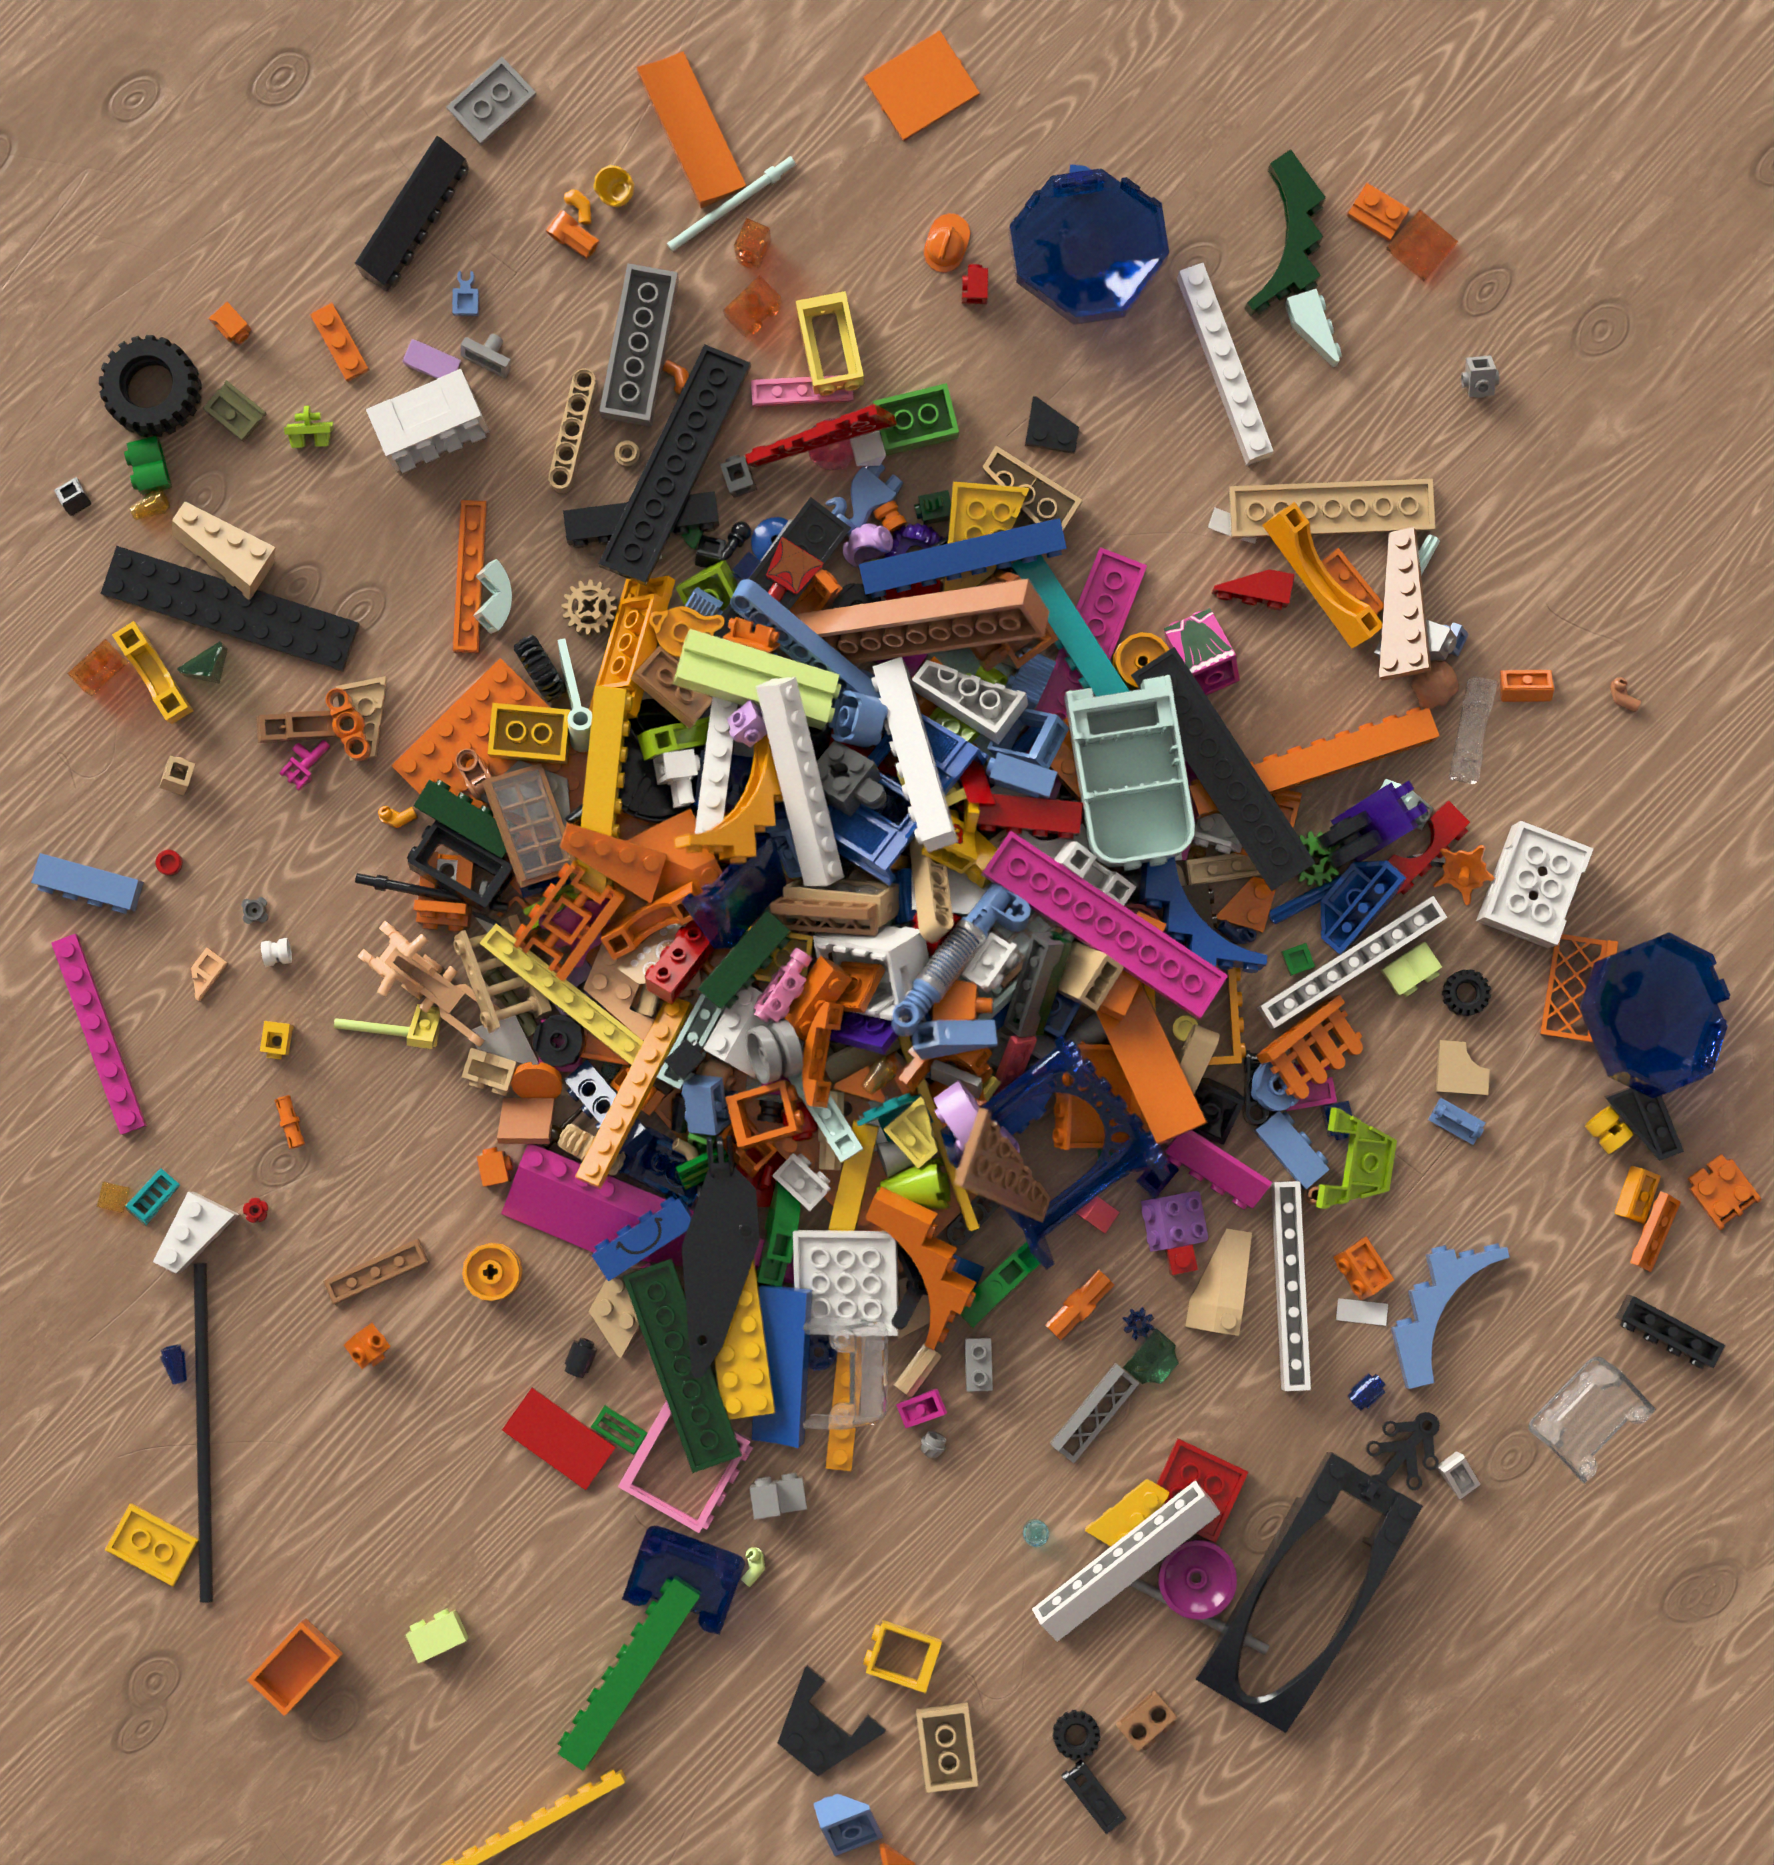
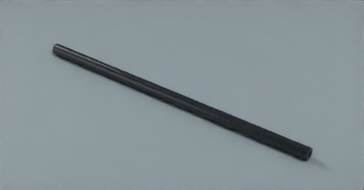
(203, 1433)

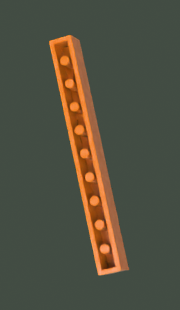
(1333, 756)

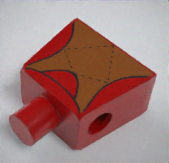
(790, 569)

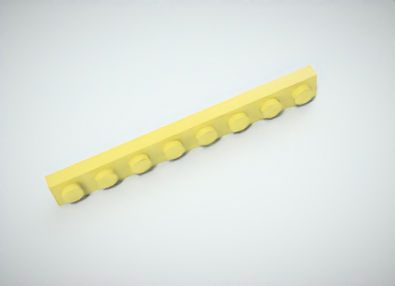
(563, 994)

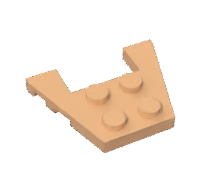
(616, 991)

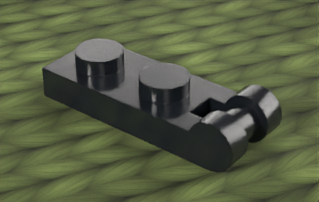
(1094, 1797)

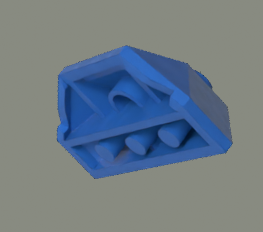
(1357, 901)

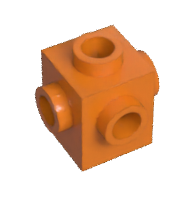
(367, 1346)

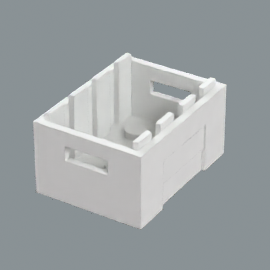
(428, 421)
(1516, 874)
(897, 949)

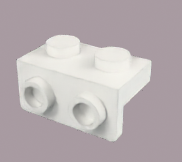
(990, 963)
(802, 1181)

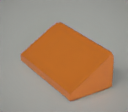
(1526, 685)

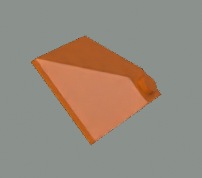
(679, 866)

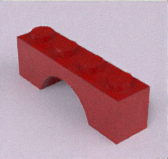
(1444, 827)

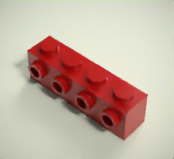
(1031, 814)
(679, 963)

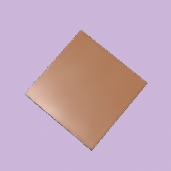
(526, 1121)

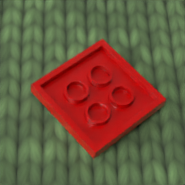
(1214, 1475)

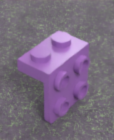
(1174, 1221)

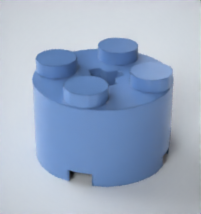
(858, 719)

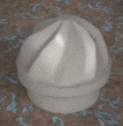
(933, 1444)

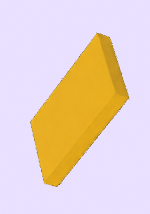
(152, 1544)

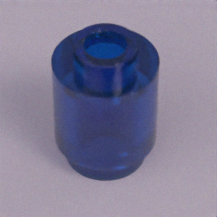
(1367, 1391)

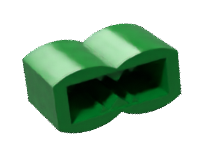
(148, 465)

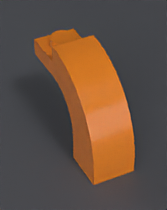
(818, 594)
(915, 1072)

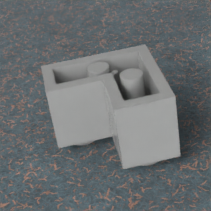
(777, 1496)

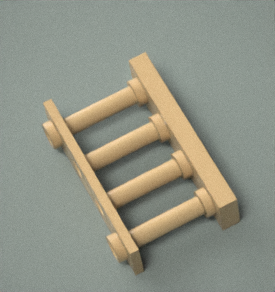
(535, 1003)

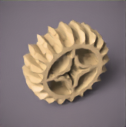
(578, 1142)

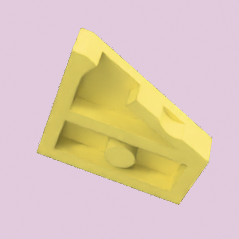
(914, 1133)

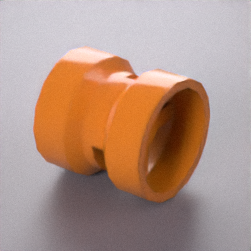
(889, 516)

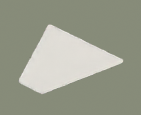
(507, 1041)

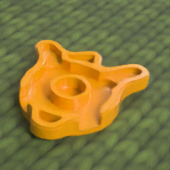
(675, 623)

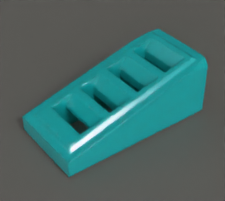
(159, 1202)

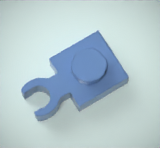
(465, 298)

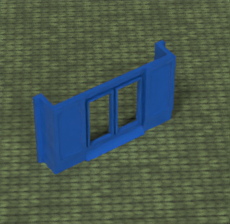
(874, 840)

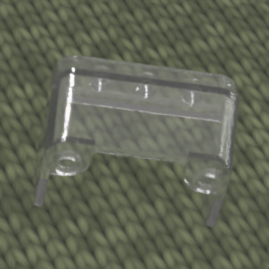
(868, 1371)

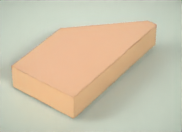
(206, 971)

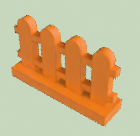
(1300, 1049)

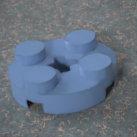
(1264, 1091)

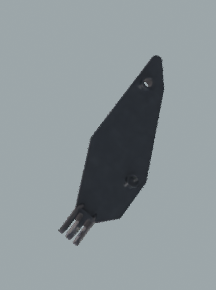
(717, 1254)

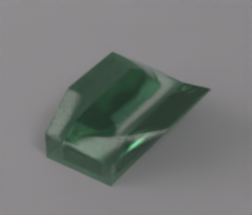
(1153, 1359)

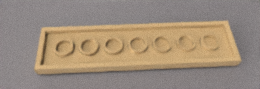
(1336, 506)

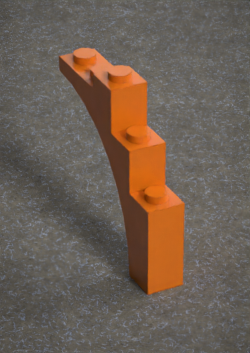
(914, 1230)

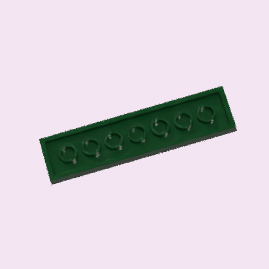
(691, 1400)

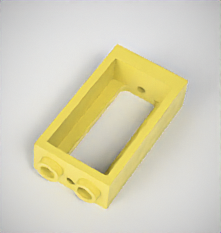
(837, 305)

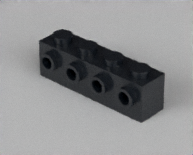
(1670, 1331)

